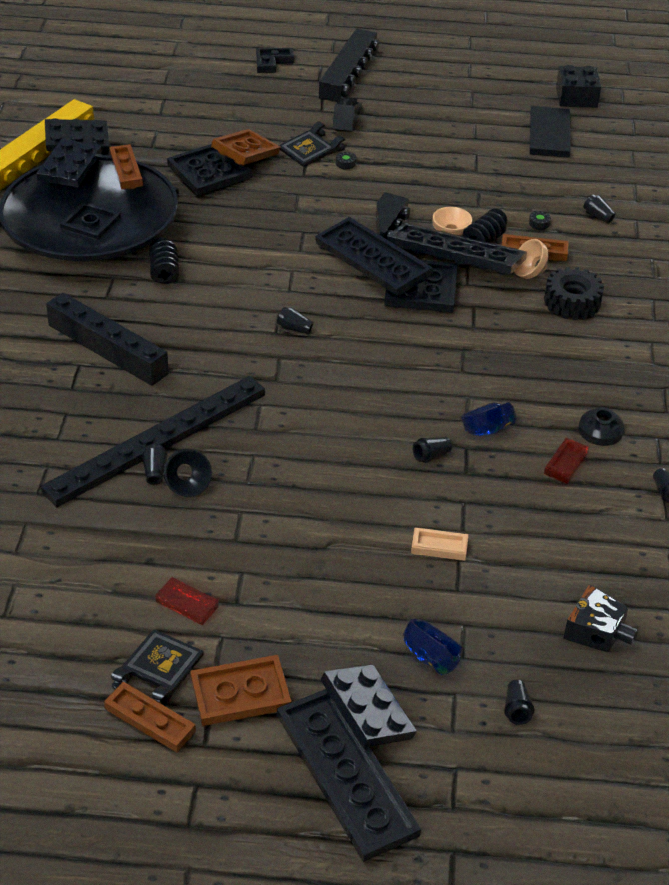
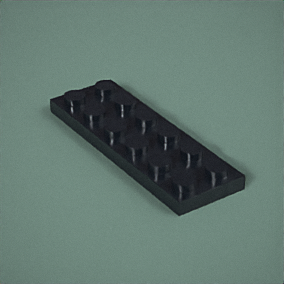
(457, 248)
(374, 256)
(348, 776)

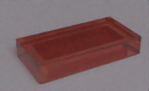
(566, 460)
(187, 601)

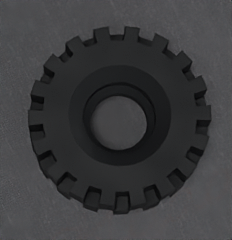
(573, 293)

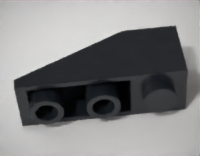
(346, 114)
(391, 213)

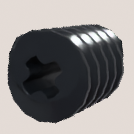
(488, 226)
(163, 261)

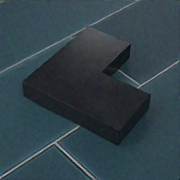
(268, 57)

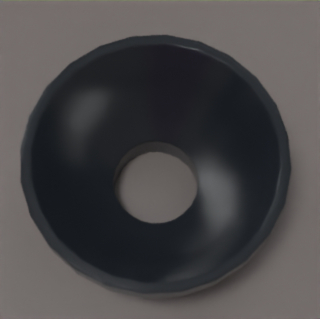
(600, 431)
(199, 477)

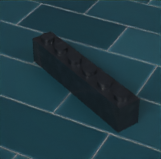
(348, 65)
(108, 339)

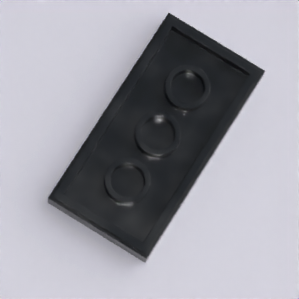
(549, 131)

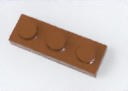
(126, 167)
(556, 248)
(150, 716)

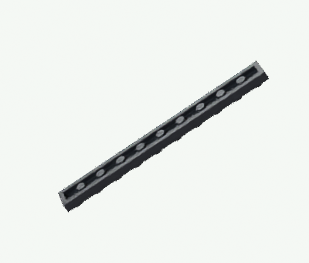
(165, 433)

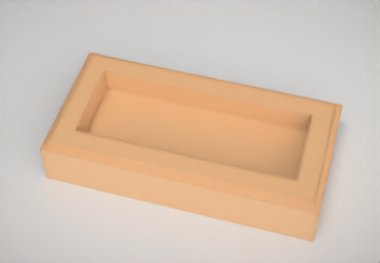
(439, 544)

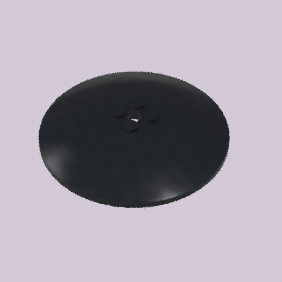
(89, 219)

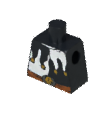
(599, 621)

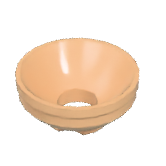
(451, 220)
(535, 251)

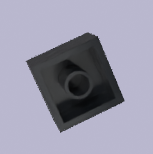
(578, 86)

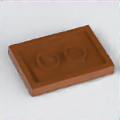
(245, 147)
(239, 690)

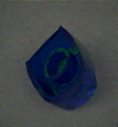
(489, 418)
(432, 646)

